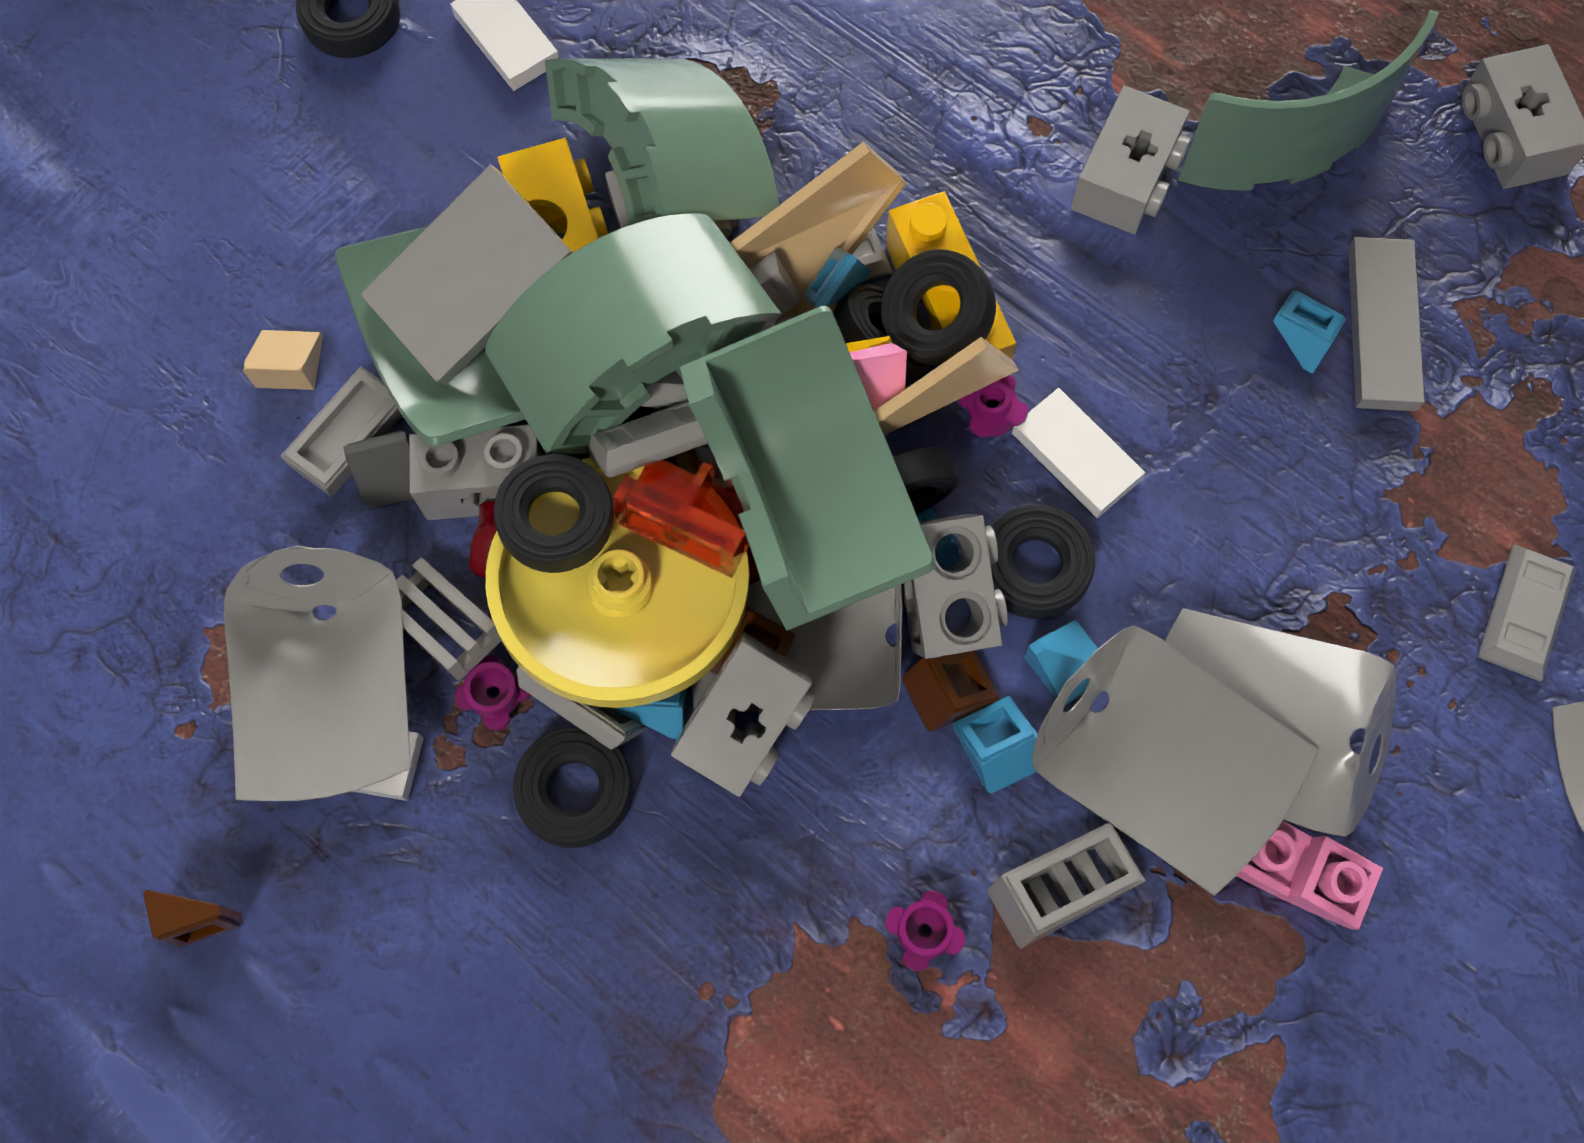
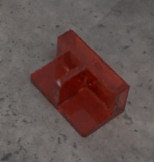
(684, 514)

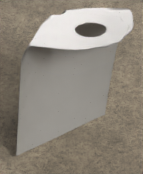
(842, 651)
(1313, 691)
(311, 697)
(1173, 757)

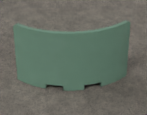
(673, 134)
(1293, 140)
(618, 321)
(437, 413)
(807, 467)

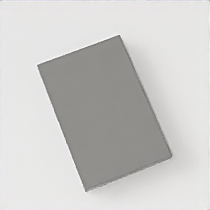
(464, 274)

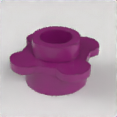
(998, 420)
(474, 693)
(919, 949)

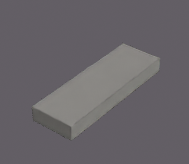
(1385, 324)

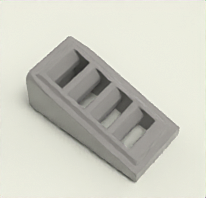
(1028, 905)

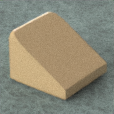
(284, 360)

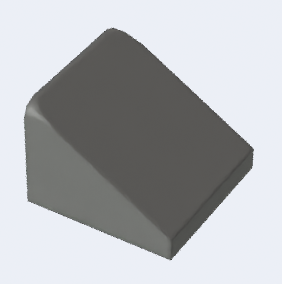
(381, 468)

